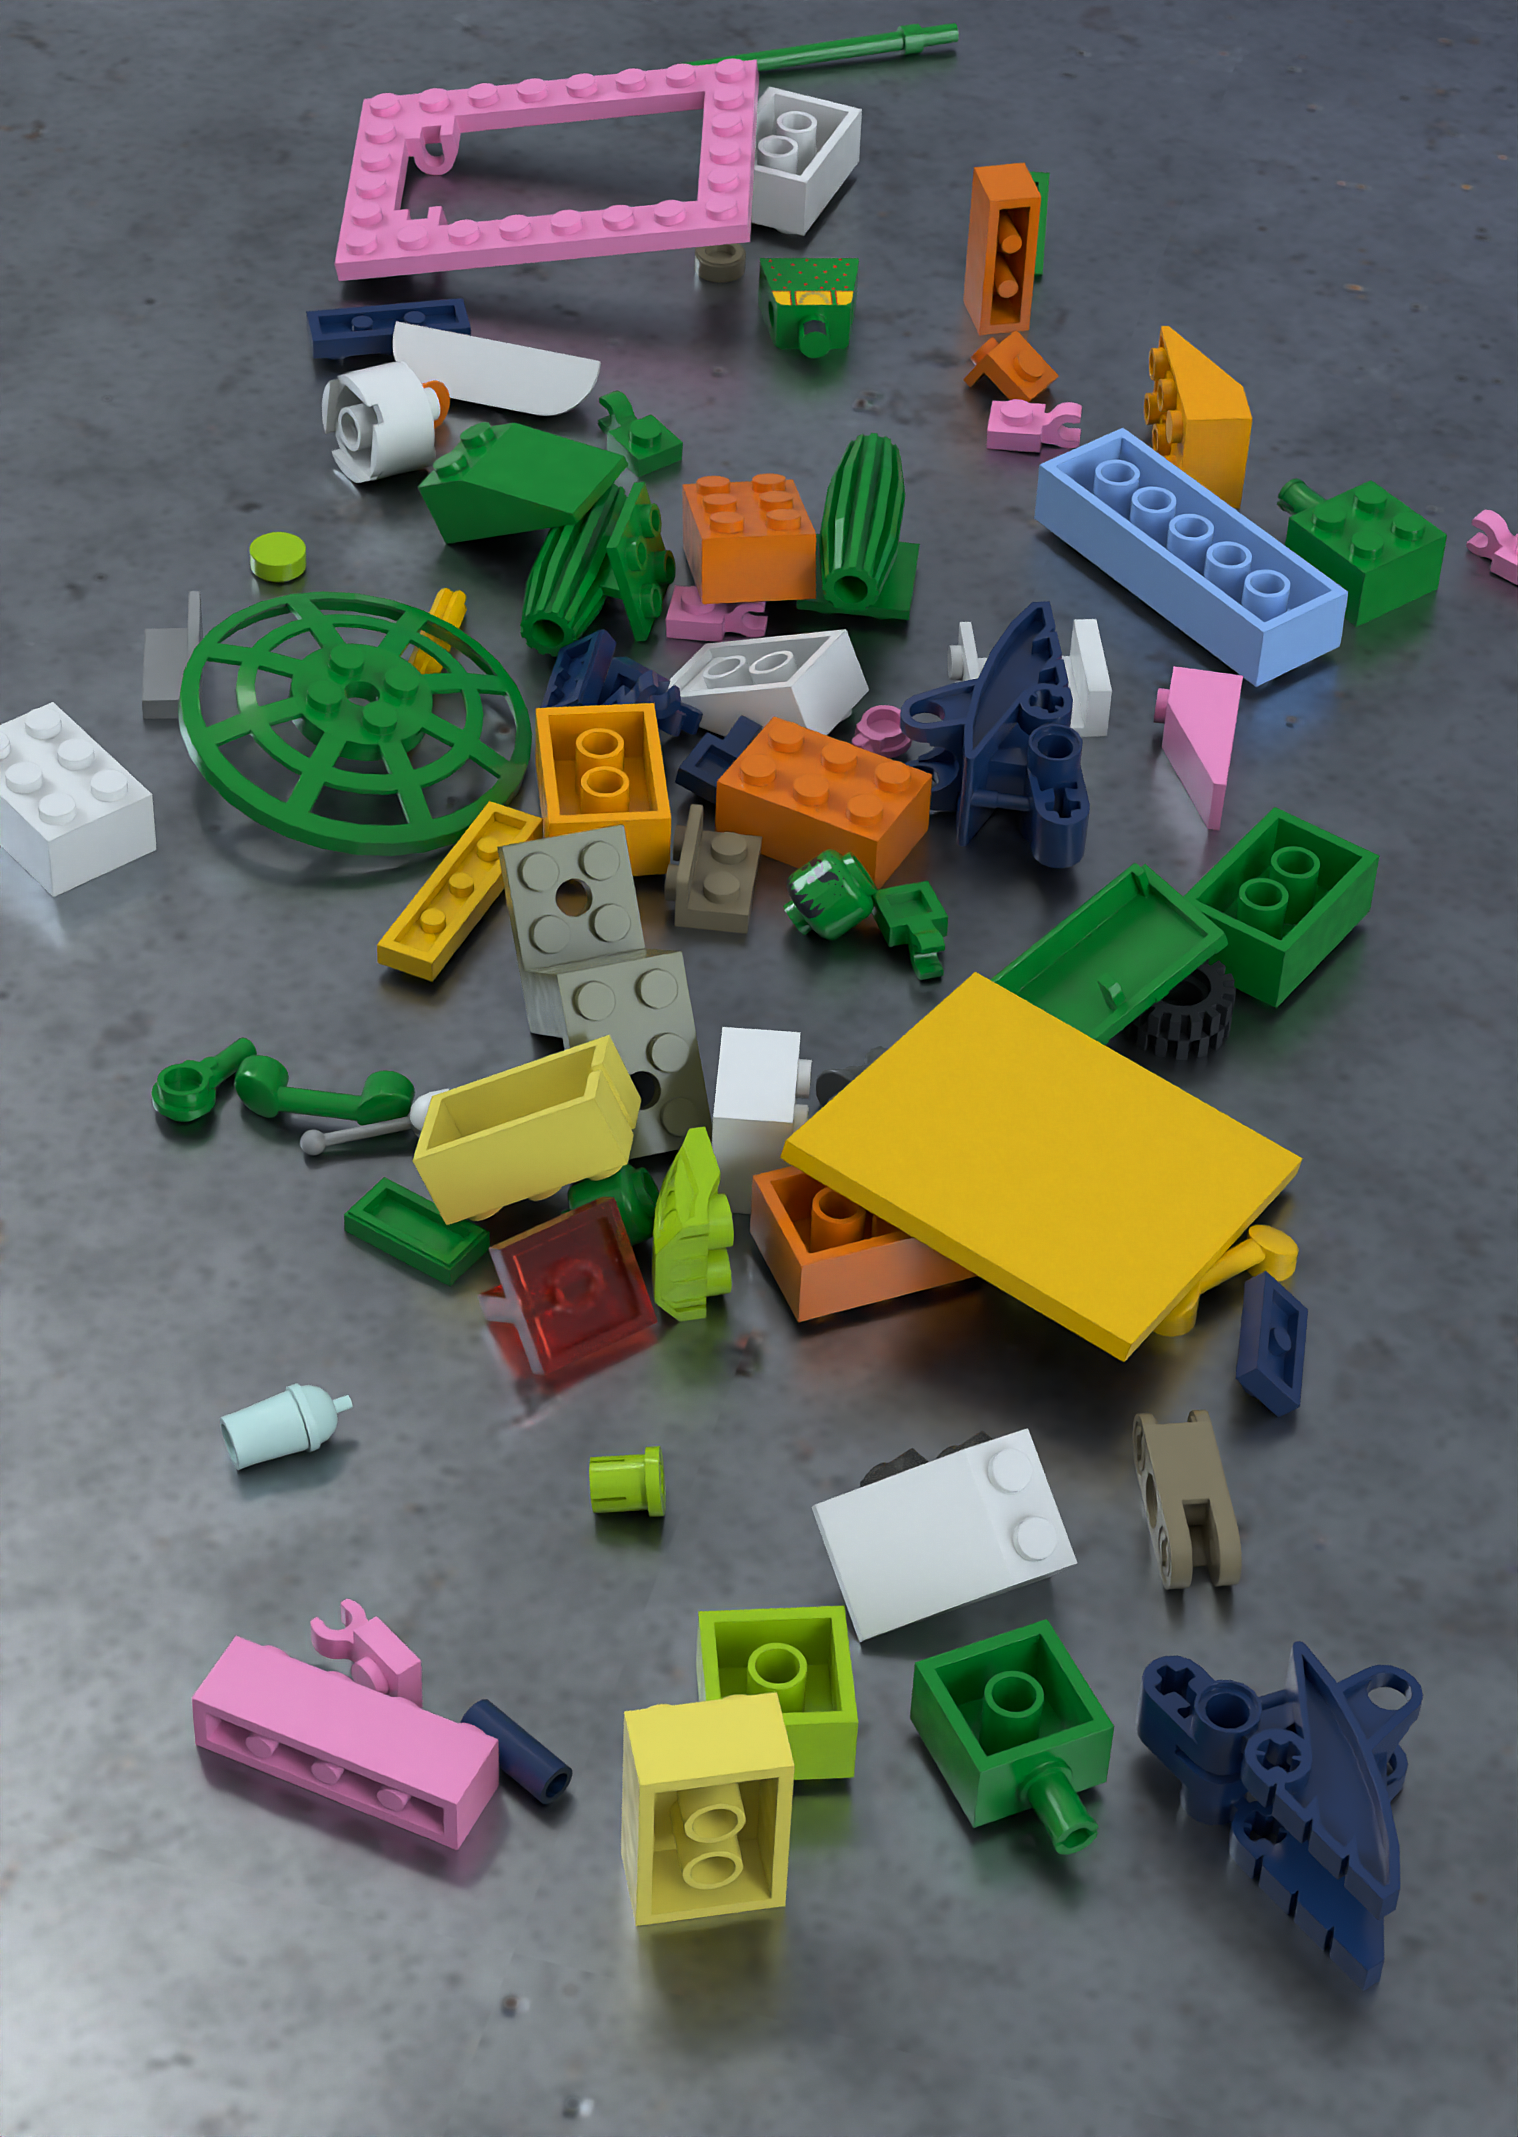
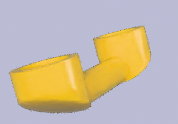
(1262, 1251)

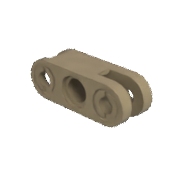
(1186, 1500)

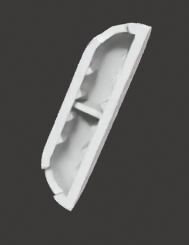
(495, 370)

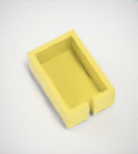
(528, 1131)

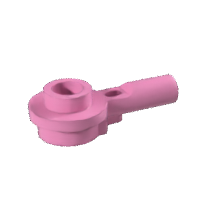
(881, 732)

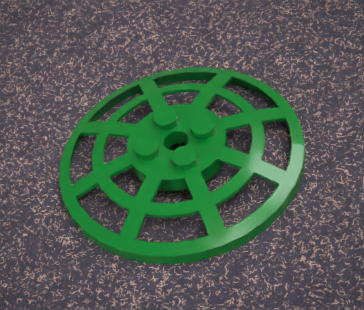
(378, 731)

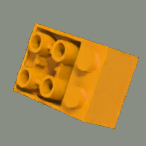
(1198, 416)

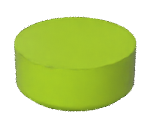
(277, 556)

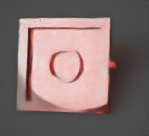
(569, 1286)

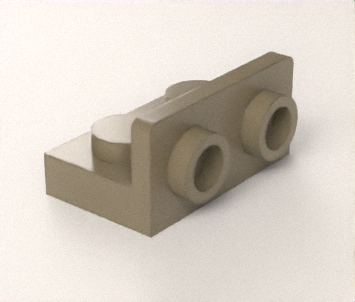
(714, 876)

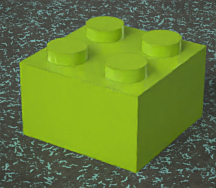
(800, 1657)

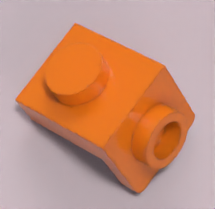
(1012, 367)

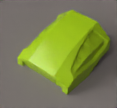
(691, 1232)

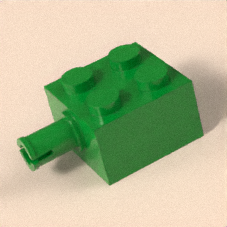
(1364, 545)
(1015, 1730)

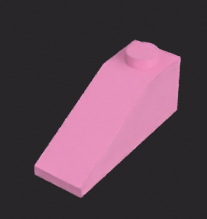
(1200, 734)

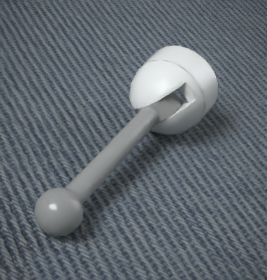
(314, 1141)

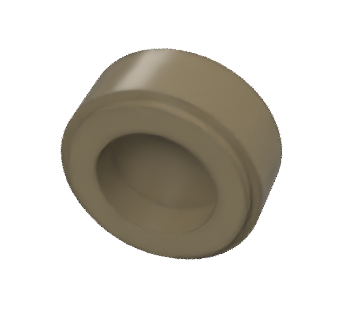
(720, 262)

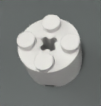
(381, 421)

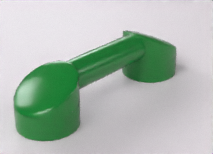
(264, 1090)

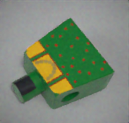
(808, 302)

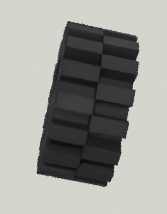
(1189, 1026)

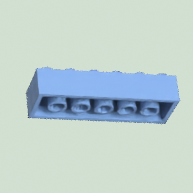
(1190, 556)

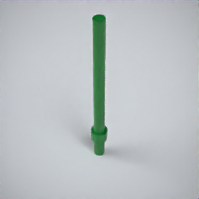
(907, 40)

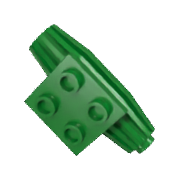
(858, 546)
(607, 553)

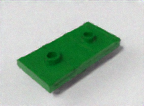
(1114, 955)

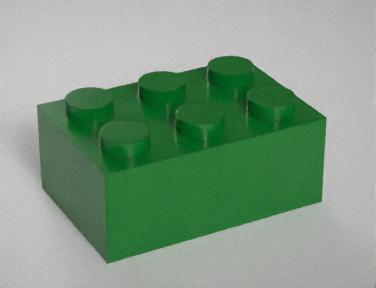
(1284, 902)

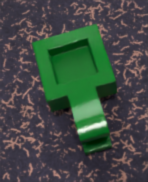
(642, 441)
(915, 918)

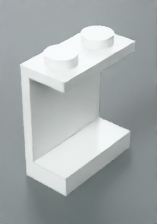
(1084, 668)

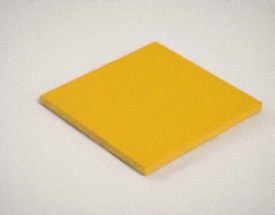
(1044, 1163)

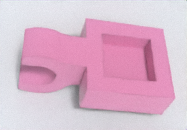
(1025, 426)
(1497, 545)
(708, 622)
(377, 1653)

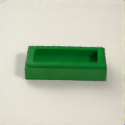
(415, 1231)

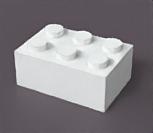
(800, 157)
(68, 802)

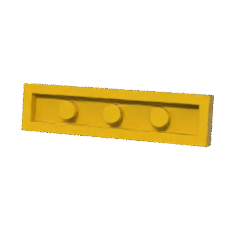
(455, 894)

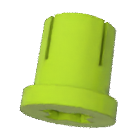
(628, 1482)

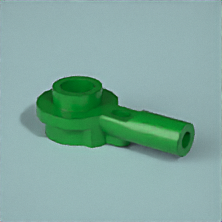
(189, 1088)

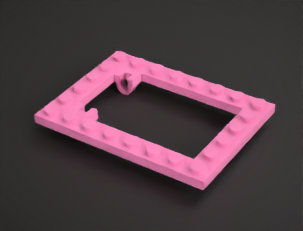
(385, 242)

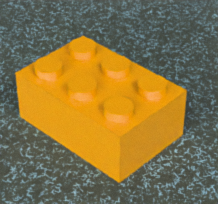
(604, 771)

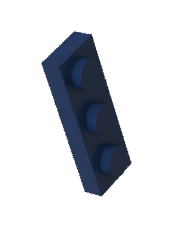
(371, 328)

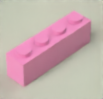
(346, 1741)

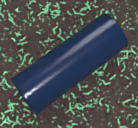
(521, 1753)

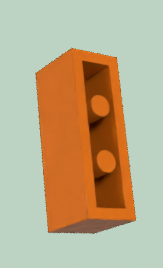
(1001, 248)

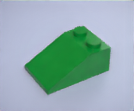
(515, 482)

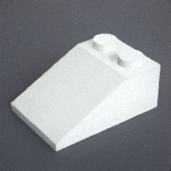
(792, 677)
(944, 1535)

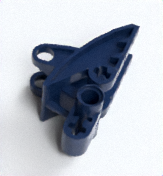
(1009, 743)
(1319, 1784)

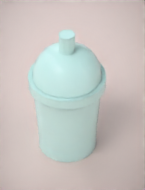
(282, 1425)

